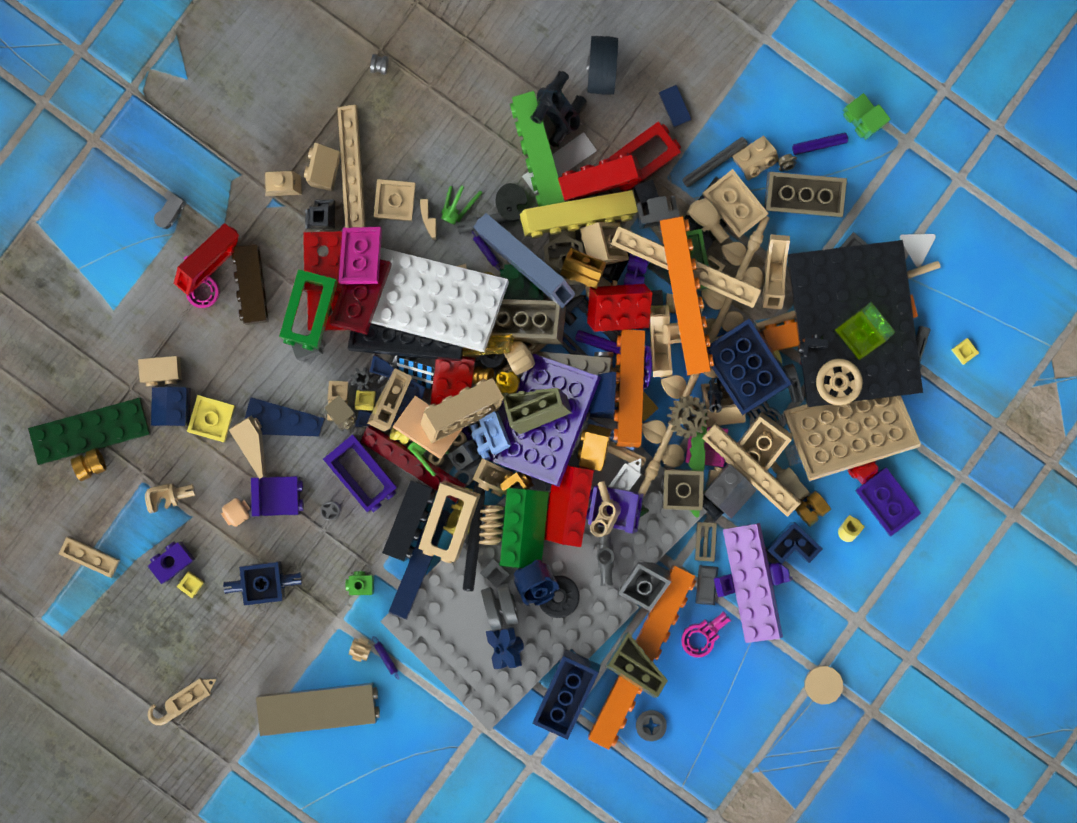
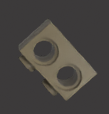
(341, 413)

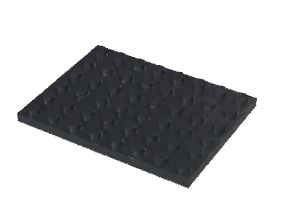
(833, 287)

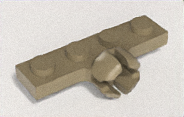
(590, 364)

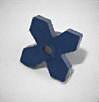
(506, 648)

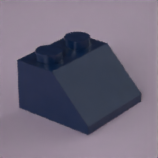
(604, 398)
(170, 406)

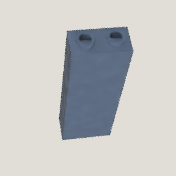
(524, 260)

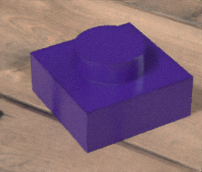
(724, 585)

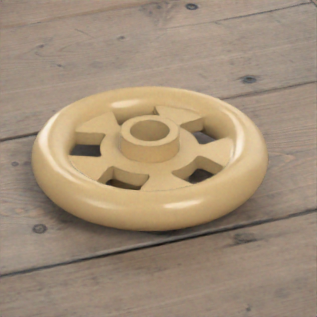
(855, 385)

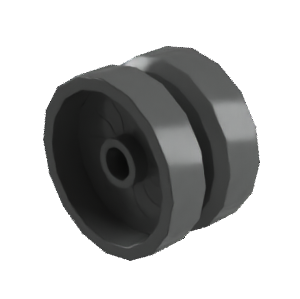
(501, 606)

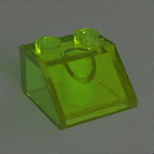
(865, 330)

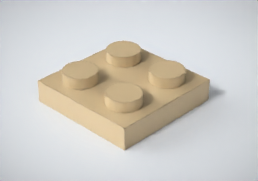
(394, 200)

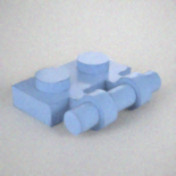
(495, 435)

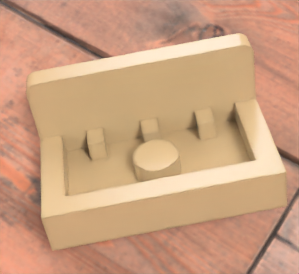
(756, 157)
(490, 476)

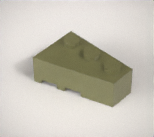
(535, 408)
(635, 666)

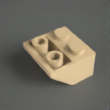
(322, 167)

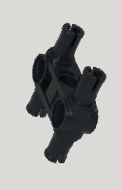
(558, 109)

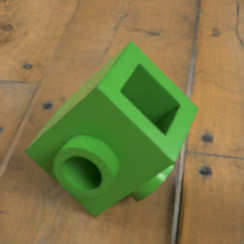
(360, 584)

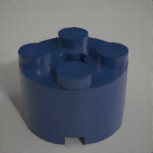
(535, 583)

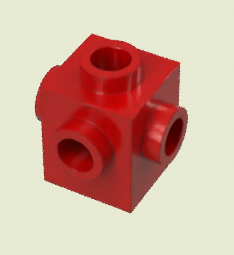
(864, 472)

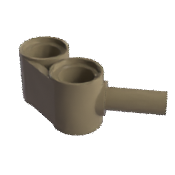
(790, 481)

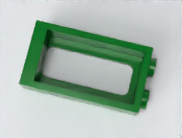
(314, 339)

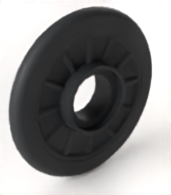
(568, 604)

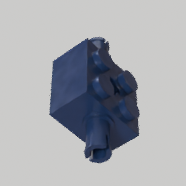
(255, 593)

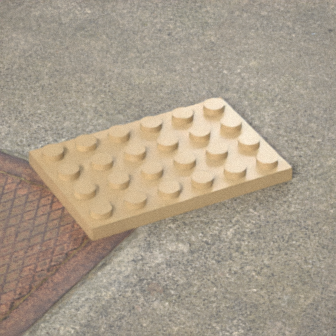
(850, 434)

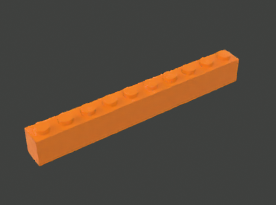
(649, 639)

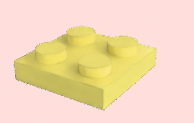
(211, 418)

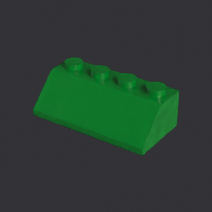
(523, 527)

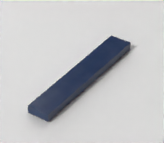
(416, 572)

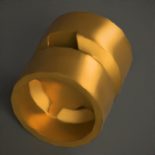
(90, 463)
(815, 502)

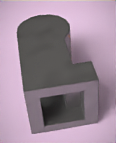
(170, 211)

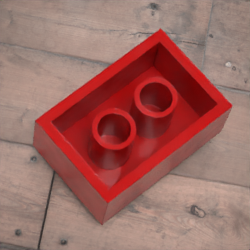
(619, 307)

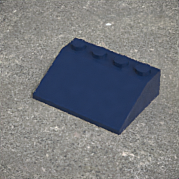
(748, 366)

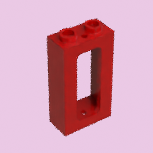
(672, 152)
(206, 259)

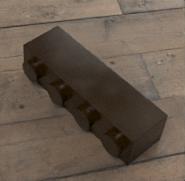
(251, 284)

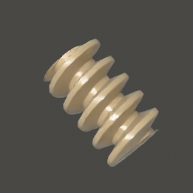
(491, 524)

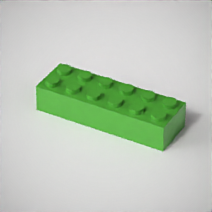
(537, 148)

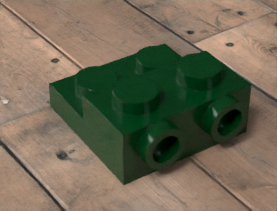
(519, 286)

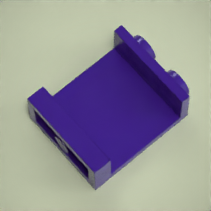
(276, 496)

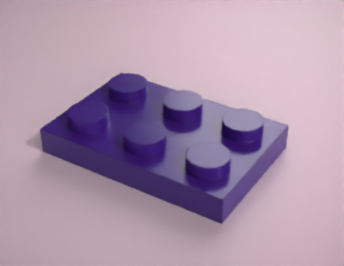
(888, 501)

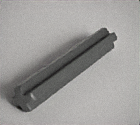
(714, 162)

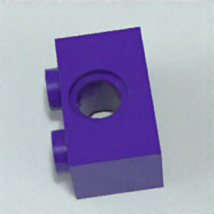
(181, 557)

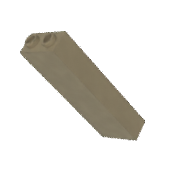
(317, 709)

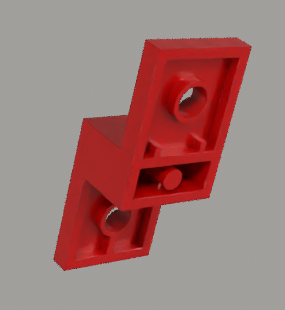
(324, 266)

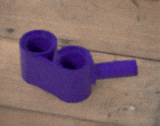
(635, 270)

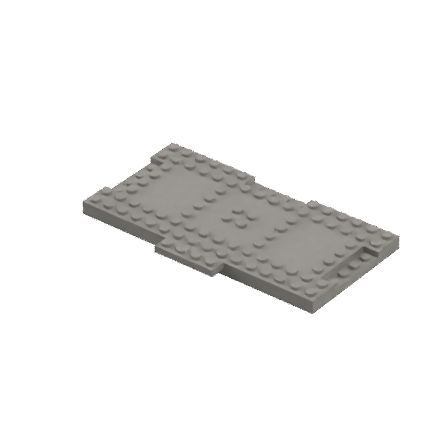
(451, 624)

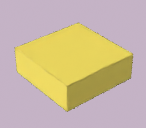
(965, 351)
(365, 400)
(190, 584)

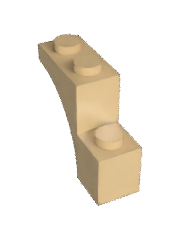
(775, 271)
(660, 352)

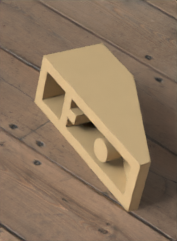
(389, 400)
(250, 440)

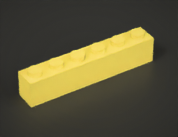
(578, 213)

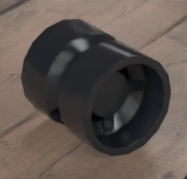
(493, 361)

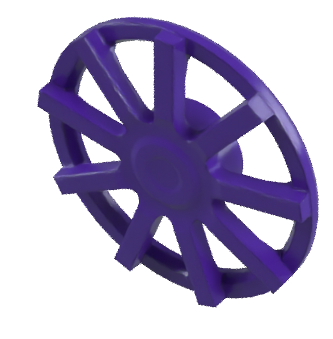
(647, 366)

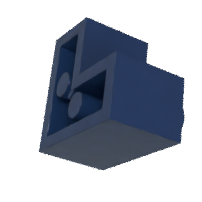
(792, 540)

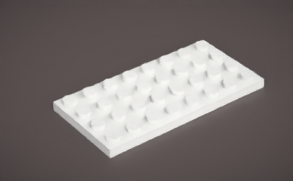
(439, 300)

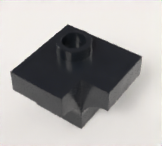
(321, 215)

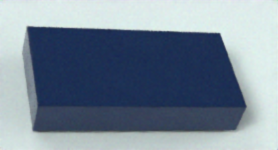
(674, 106)

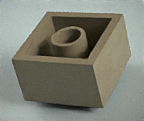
(683, 489)

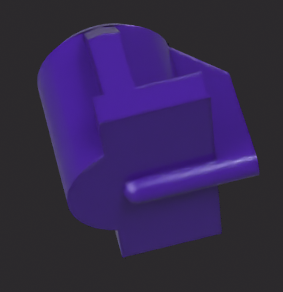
(779, 574)

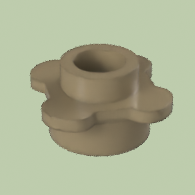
(787, 162)

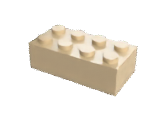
(461, 409)

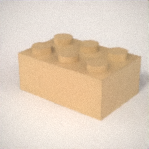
(765, 440)

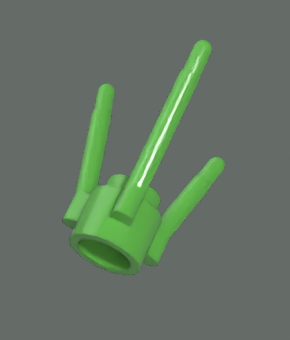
(450, 213)
(418, 451)

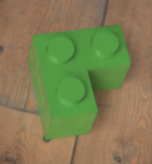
(865, 116)

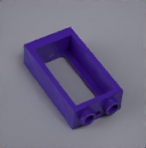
(367, 503)

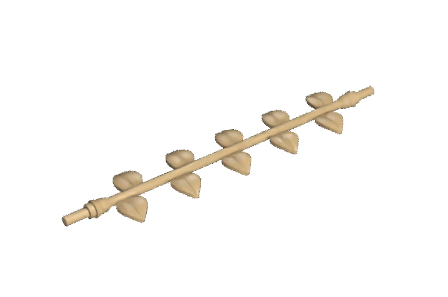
(675, 385)

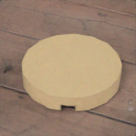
(823, 685)

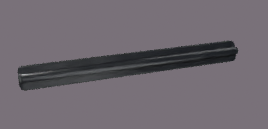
(473, 543)

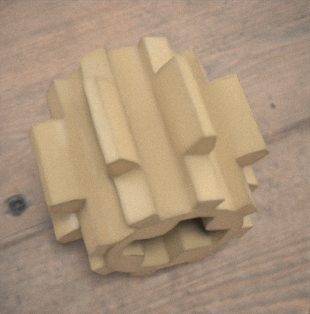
(360, 649)

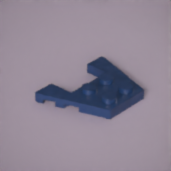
(384, 368)

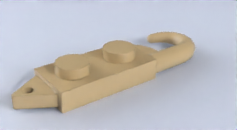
(183, 700)

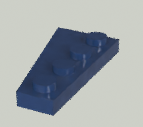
(283, 420)

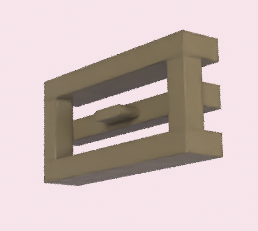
(713, 541)

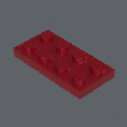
(359, 302)

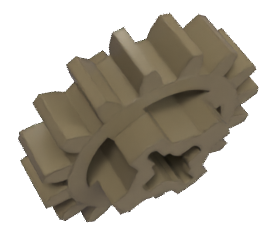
(685, 414)

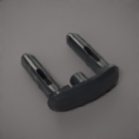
(580, 302)

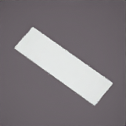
(568, 156)

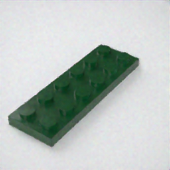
(89, 431)

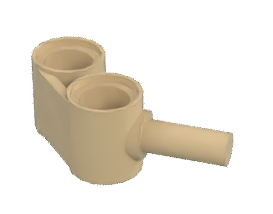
(603, 517)

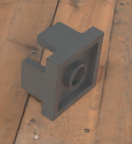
(656, 210)

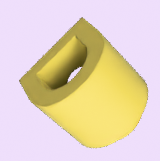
(850, 529)

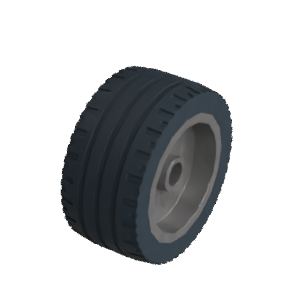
(602, 65)

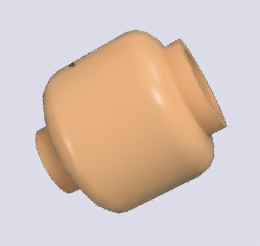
(235, 512)

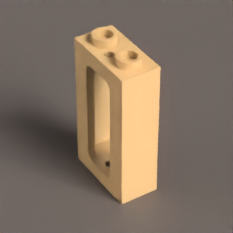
(470, 502)

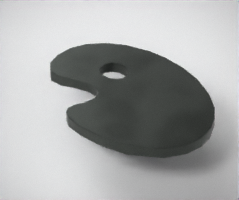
(511, 197)

